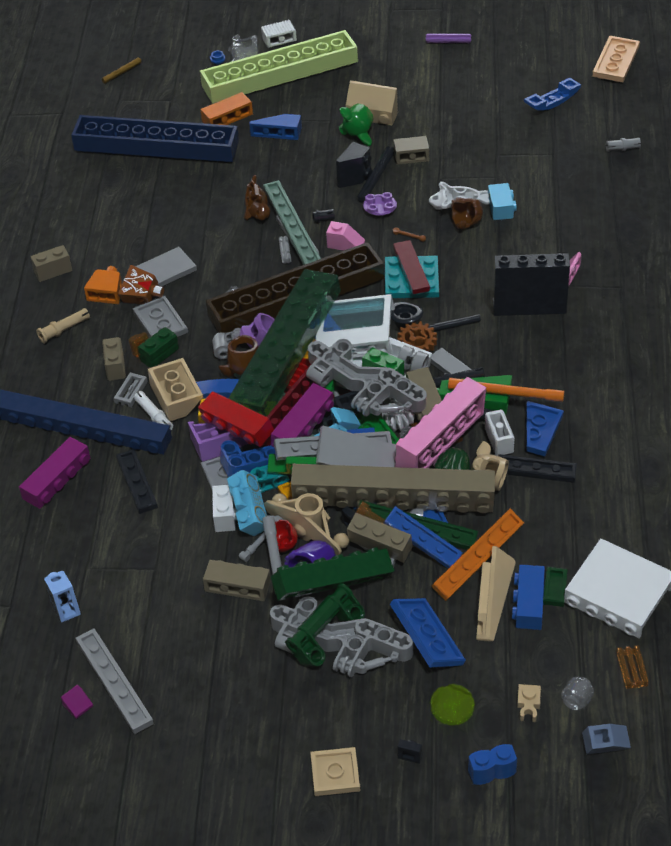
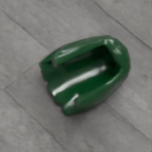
(453, 459)

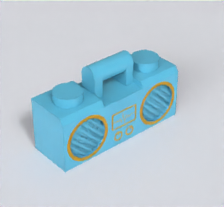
(247, 501)

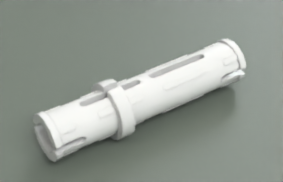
(155, 414)

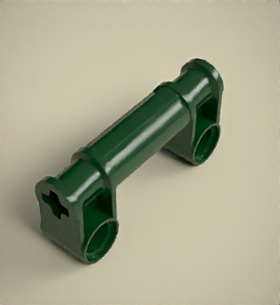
(303, 642)

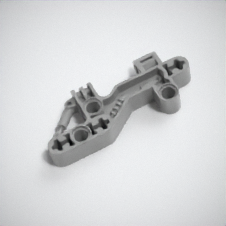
(372, 382)
(343, 637)

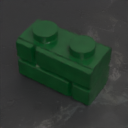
(158, 347)

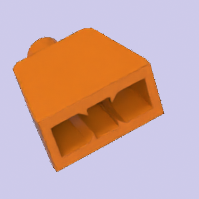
(104, 286)

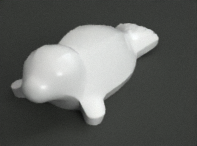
(447, 193)

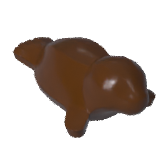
(256, 201)

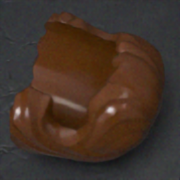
(466, 212)

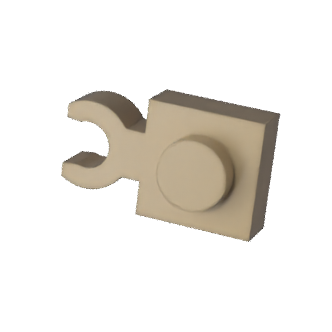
(529, 700)

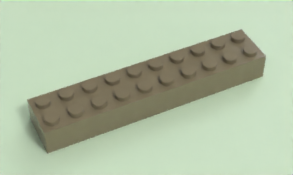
(396, 487)

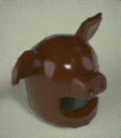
(238, 359)

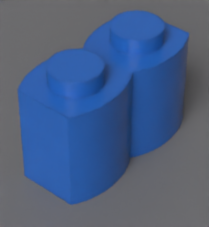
(496, 763)

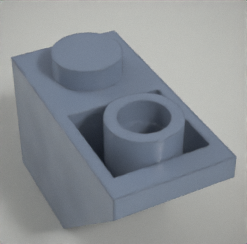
(605, 738)

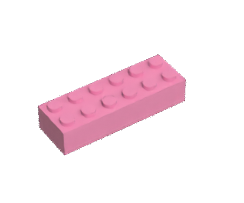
(441, 426)

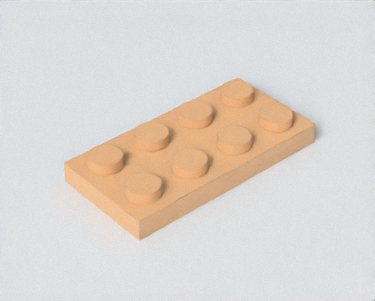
(616, 59)

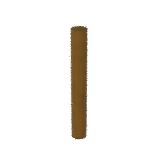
(123, 69)

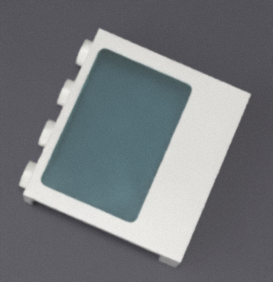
(360, 321)

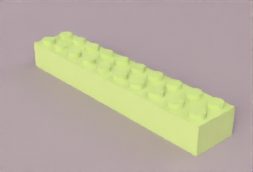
(279, 66)

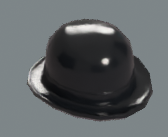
(406, 313)

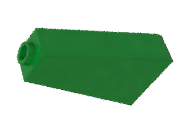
(492, 400)

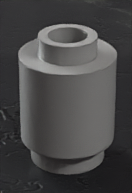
(220, 346)

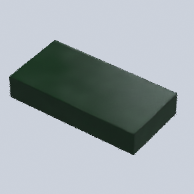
(555, 586)

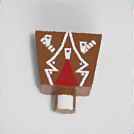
(139, 286)

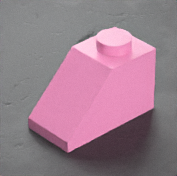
(342, 236)

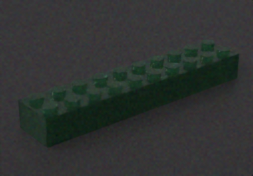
(286, 342)

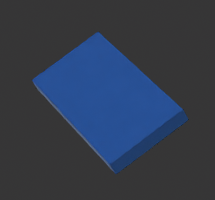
(427, 632)

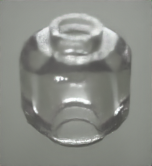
(577, 693)

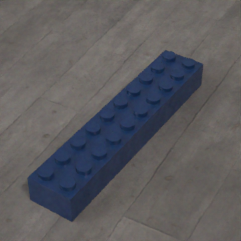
(155, 138)

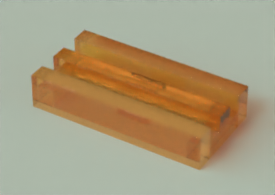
(629, 651)

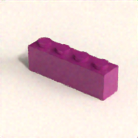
(305, 414)
(54, 472)

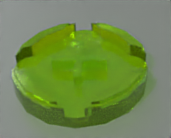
(452, 704)

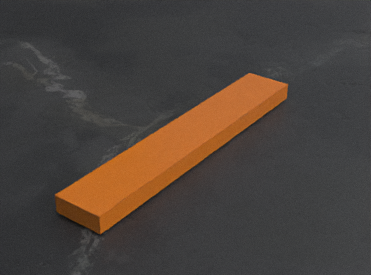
(477, 554)

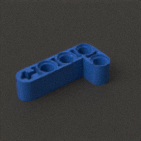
(234, 460)

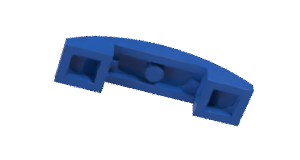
(565, 90)

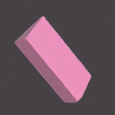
(575, 263)

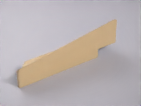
(493, 592)

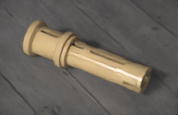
(56, 328)

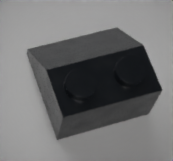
(353, 165)

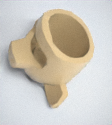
(489, 462)

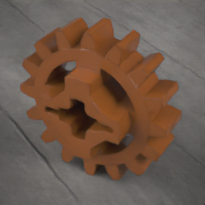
(418, 335)

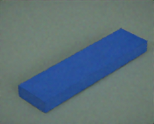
(424, 538)

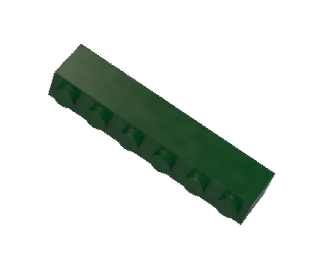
(327, 574)

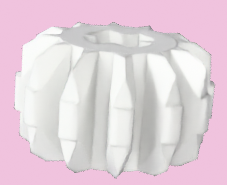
(398, 419)

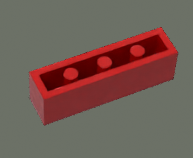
(236, 419)

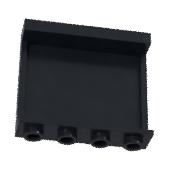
(531, 284)

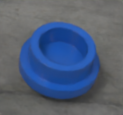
(217, 57)

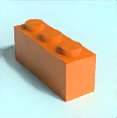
(227, 110)

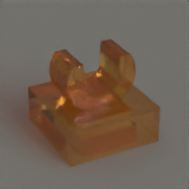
(135, 341)

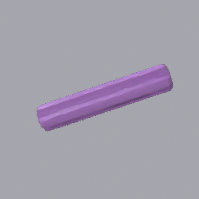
(448, 38)

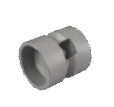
(419, 359)

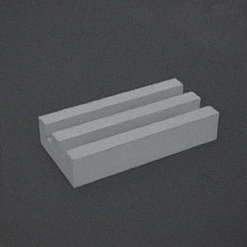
(138, 385)

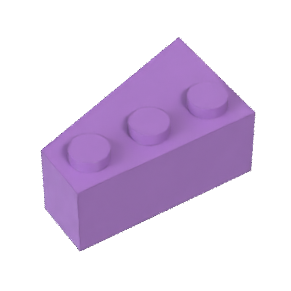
(208, 439)

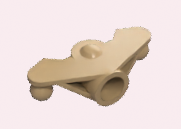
(307, 517)

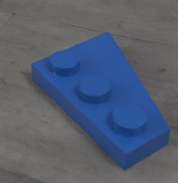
(541, 427)

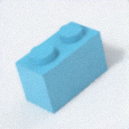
(501, 201)

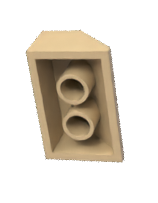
(378, 98)
(174, 388)

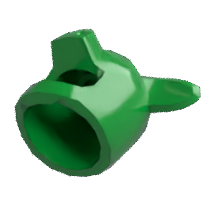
(357, 122)

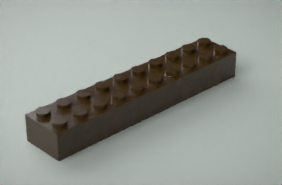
(239, 307)

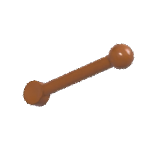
(422, 238)

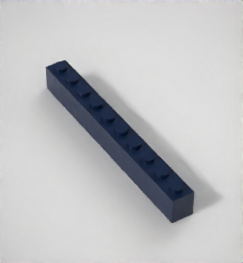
(84, 422)

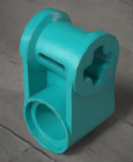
(268, 480)

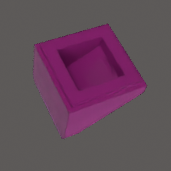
(76, 701)

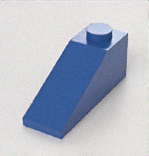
(280, 126)

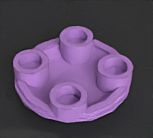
(379, 204)

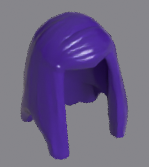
(310, 552)

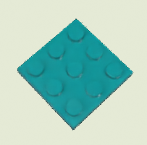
(397, 284)

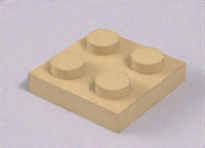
(335, 771)

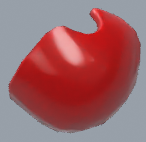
(286, 535)

